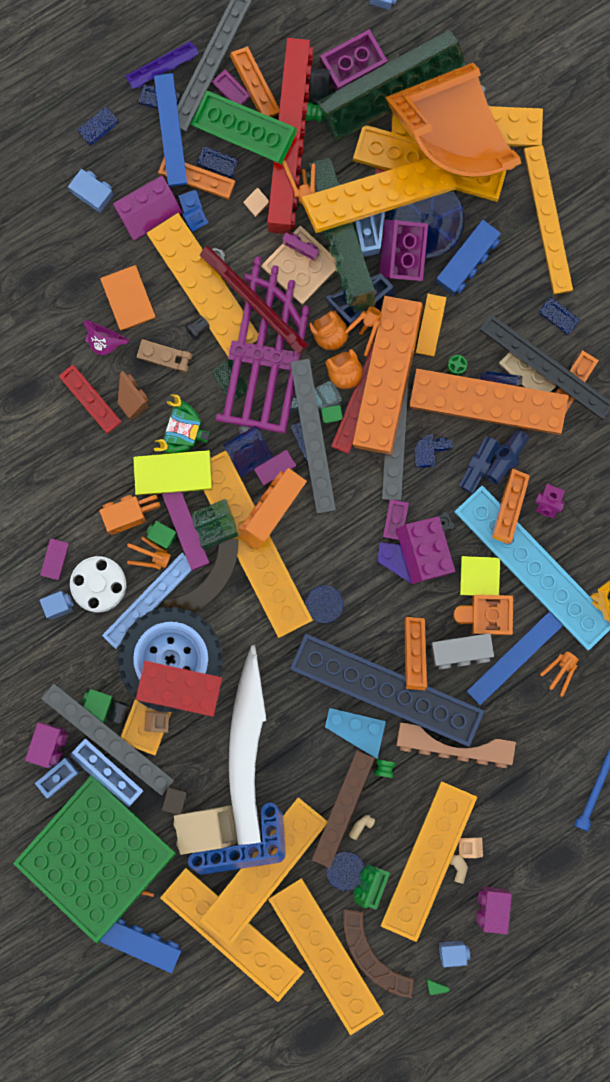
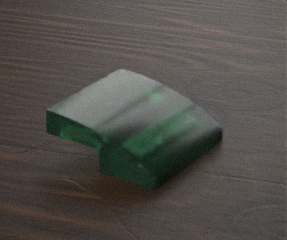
(214, 524)

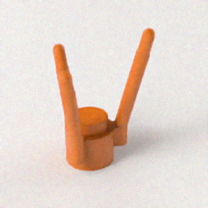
(304, 189)
(370, 318)
(160, 558)
(568, 662)

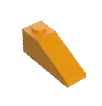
(430, 325)

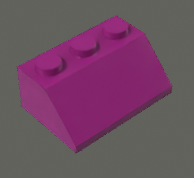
(147, 208)
(403, 250)

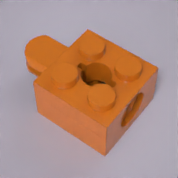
(126, 513)
(487, 615)

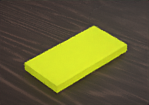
(172, 473)

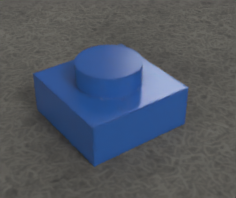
(189, 200)
(195, 218)

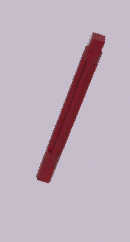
(253, 300)

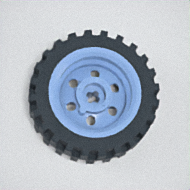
(153, 630)

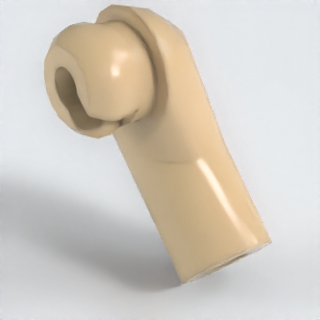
(359, 825)
(461, 868)

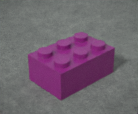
(353, 59)
(425, 550)
(47, 745)
(494, 910)

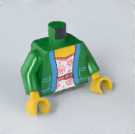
(182, 429)

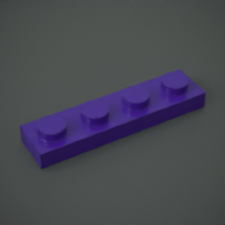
(164, 63)

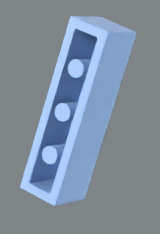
(106, 773)

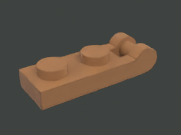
(163, 356)

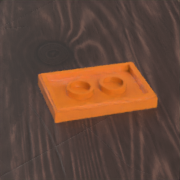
(128, 298)

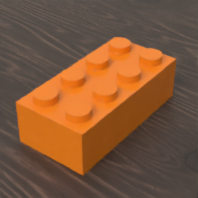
(270, 511)

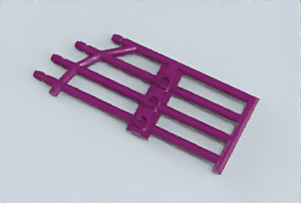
(262, 355)

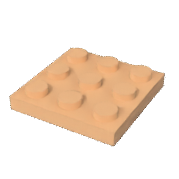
(305, 272)

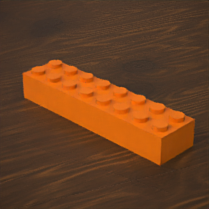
(388, 375)
(489, 401)

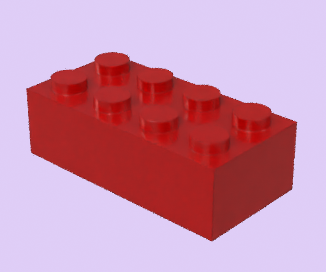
(178, 688)

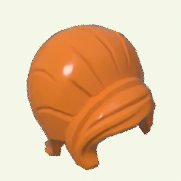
(329, 331)
(345, 370)

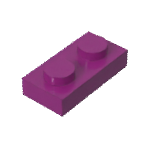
(294, 242)
(395, 518)

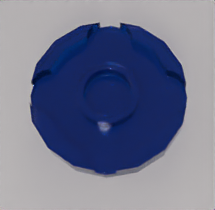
(324, 604)
(345, 871)

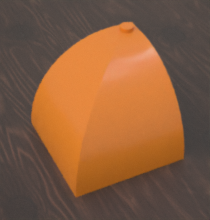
(454, 124)

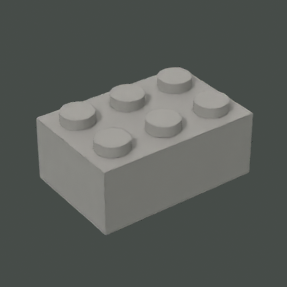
(462, 651)

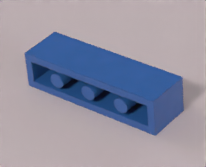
(468, 257)
(143, 945)

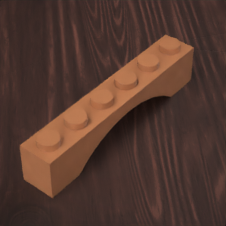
(496, 751)

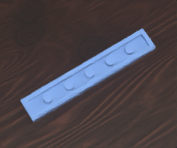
(149, 599)

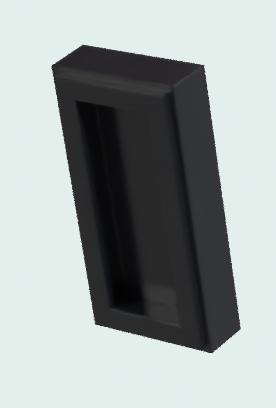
(318, 84)

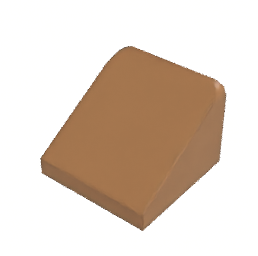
(156, 722)

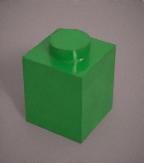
(161, 535)

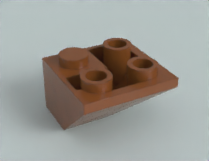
(130, 399)

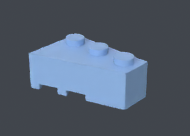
(369, 233)

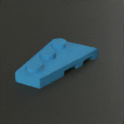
(357, 729)

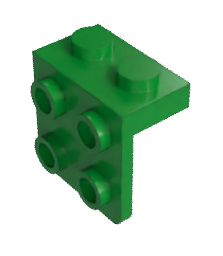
(371, 887)

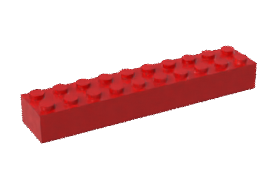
(292, 112)

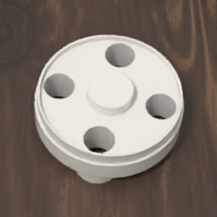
(98, 584)

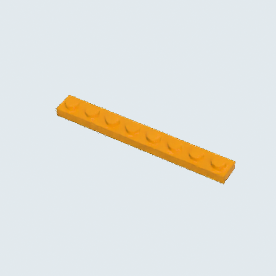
(548, 220)

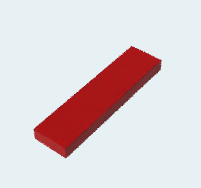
(90, 399)

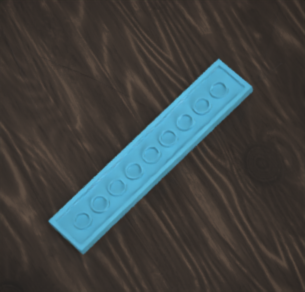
(536, 571)

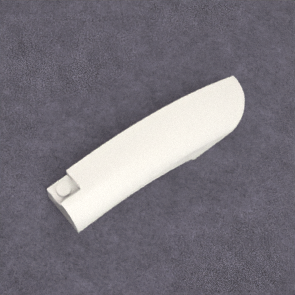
(244, 738)

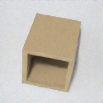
(205, 830)

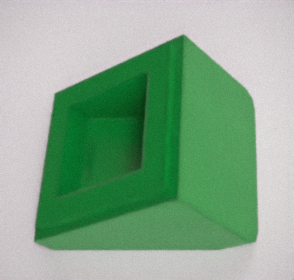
(331, 414)
(436, 987)

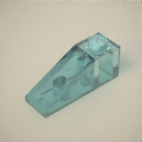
(326, 396)

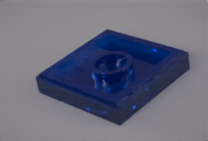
(248, 451)

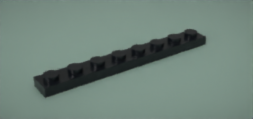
(546, 366)

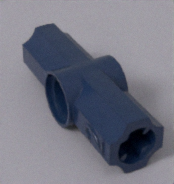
(507, 456)
(479, 465)

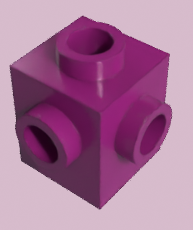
(550, 501)

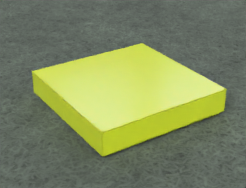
(479, 576)

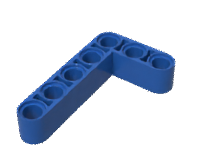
(246, 851)

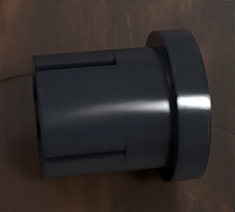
(197, 327)
(119, 711)

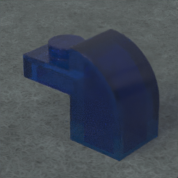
(425, 450)

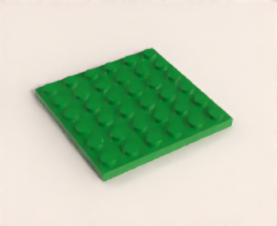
(94, 859)

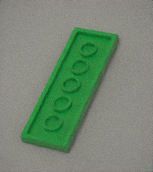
(244, 127)

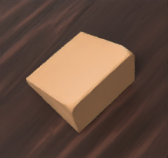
(256, 202)
(470, 847)

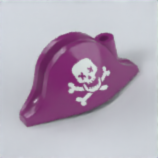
(103, 339)

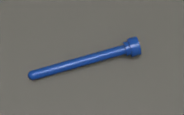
(584, 821)

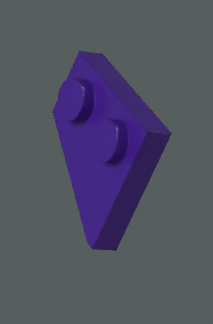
(392, 557)

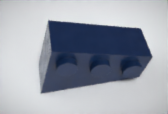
(338, 301)

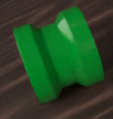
(313, 112)
(457, 361)
(384, 768)

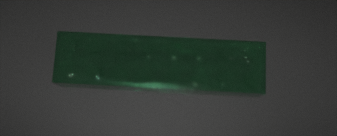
(366, 97)
(345, 247)

